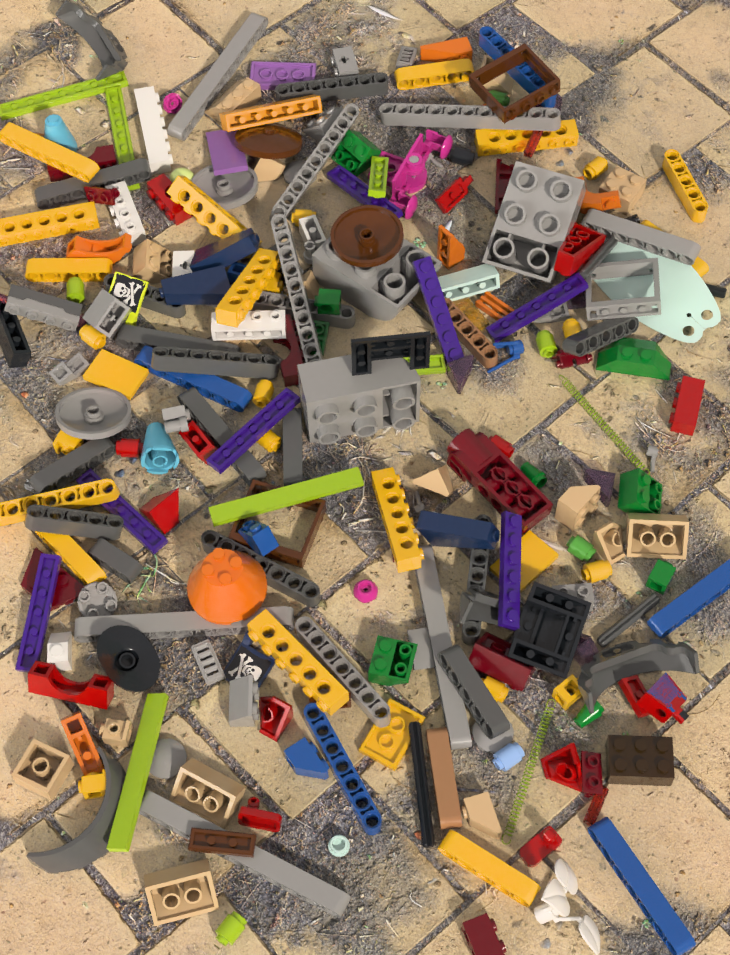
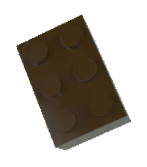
(639, 760)

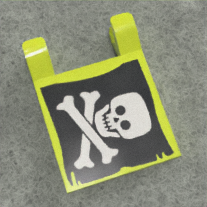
(129, 291)

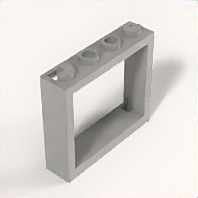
(624, 307)

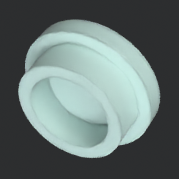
(339, 846)

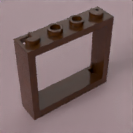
(504, 64)
(282, 553)

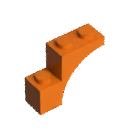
(110, 249)

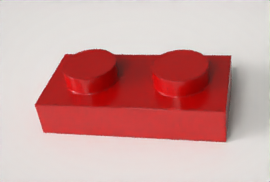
(634, 690)

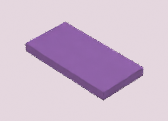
(275, 73)
(224, 154)

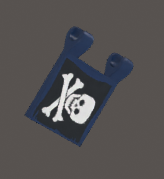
(249, 662)

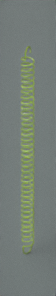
(606, 426)
(530, 776)

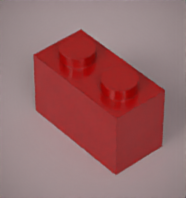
(199, 441)

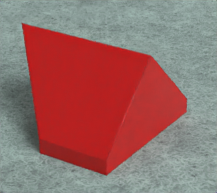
(163, 510)
(274, 716)
(564, 767)

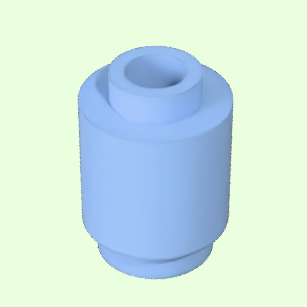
(508, 756)

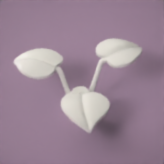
(557, 904)

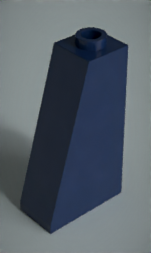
(225, 251)
(196, 288)
(457, 531)

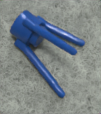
(513, 348)

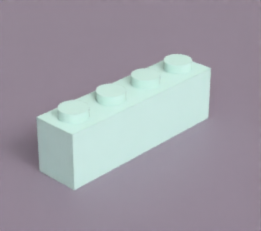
(469, 282)

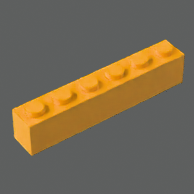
(270, 113)

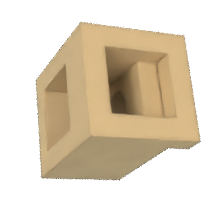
(121, 736)

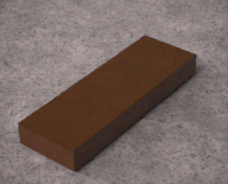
(222, 842)

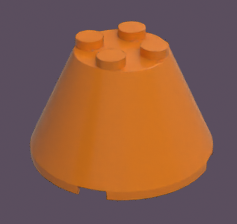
(227, 586)

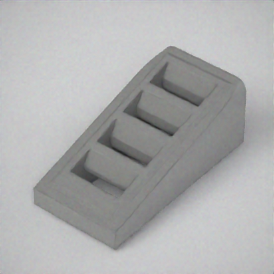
(408, 59)
(203, 650)

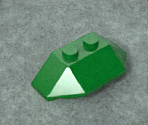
(634, 358)

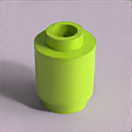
(75, 290)
(546, 343)
(230, 928)

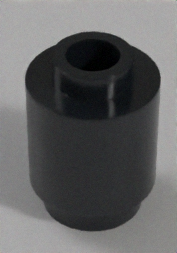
(462, 156)

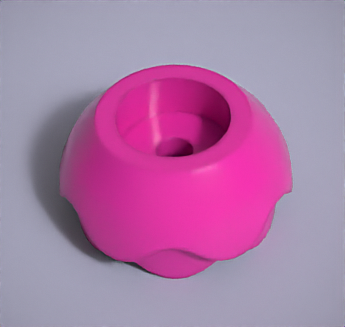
(177, 103)
(365, 596)

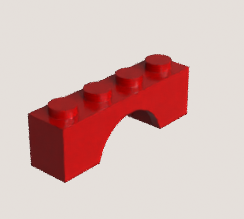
(48, 681)

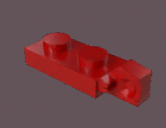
(453, 193)

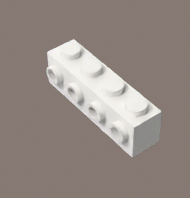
(126, 214)
(257, 325)

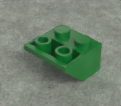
(355, 152)
(639, 493)
(391, 661)

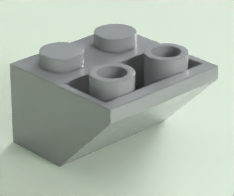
(318, 127)
(107, 313)
(242, 702)

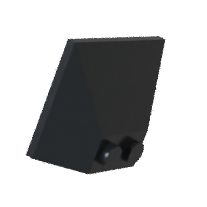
(411, 345)
(549, 630)

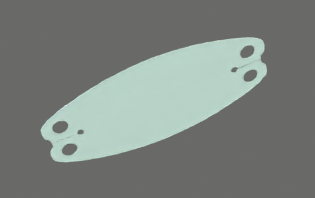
(680, 293)

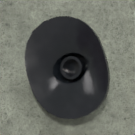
(128, 658)

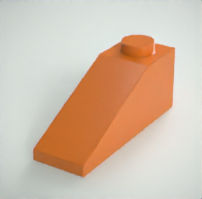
(447, 50)
(449, 249)
(82, 743)

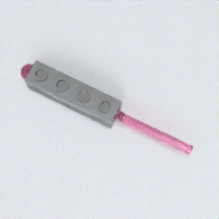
(43, 308)

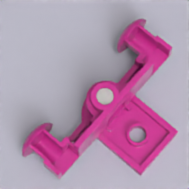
(410, 173)

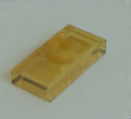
(473, 314)

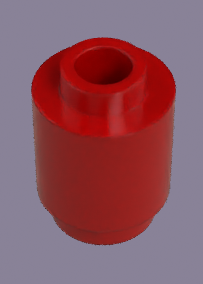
(503, 445)
(129, 447)

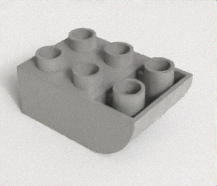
(534, 221)
(373, 290)
(347, 405)

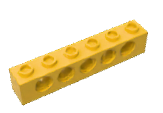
(510, 141)
(178, 195)
(48, 223)
(248, 287)
(396, 519)
(265, 624)

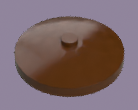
(269, 141)
(367, 236)

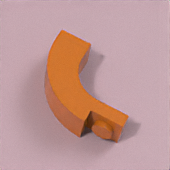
(600, 201)

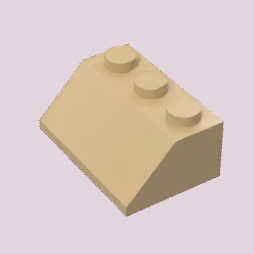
(240, 95)
(656, 535)
(207, 793)
(181, 892)

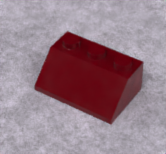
(491, 658)

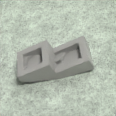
(556, 315)
(69, 371)
(423, 655)

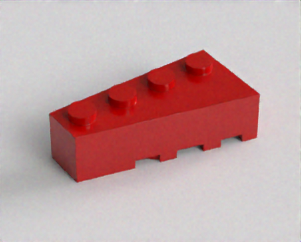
(578, 249)

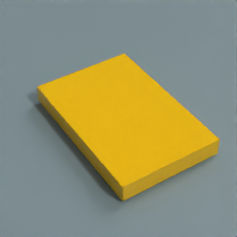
(116, 373)
(535, 559)
(391, 742)

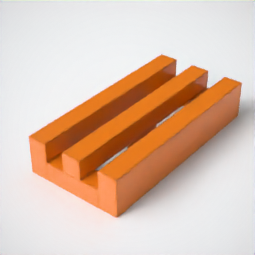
(496, 304)

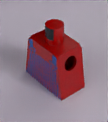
(664, 700)

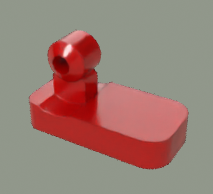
(260, 819)
(540, 847)

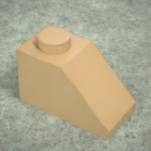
(481, 814)

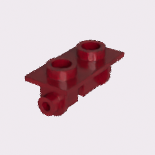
(101, 195)
(565, 359)
(591, 773)

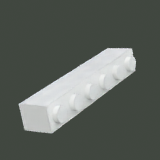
(152, 130)

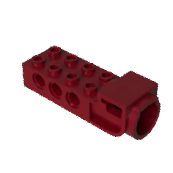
(497, 478)

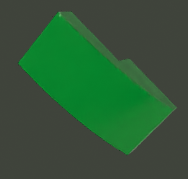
(322, 331)

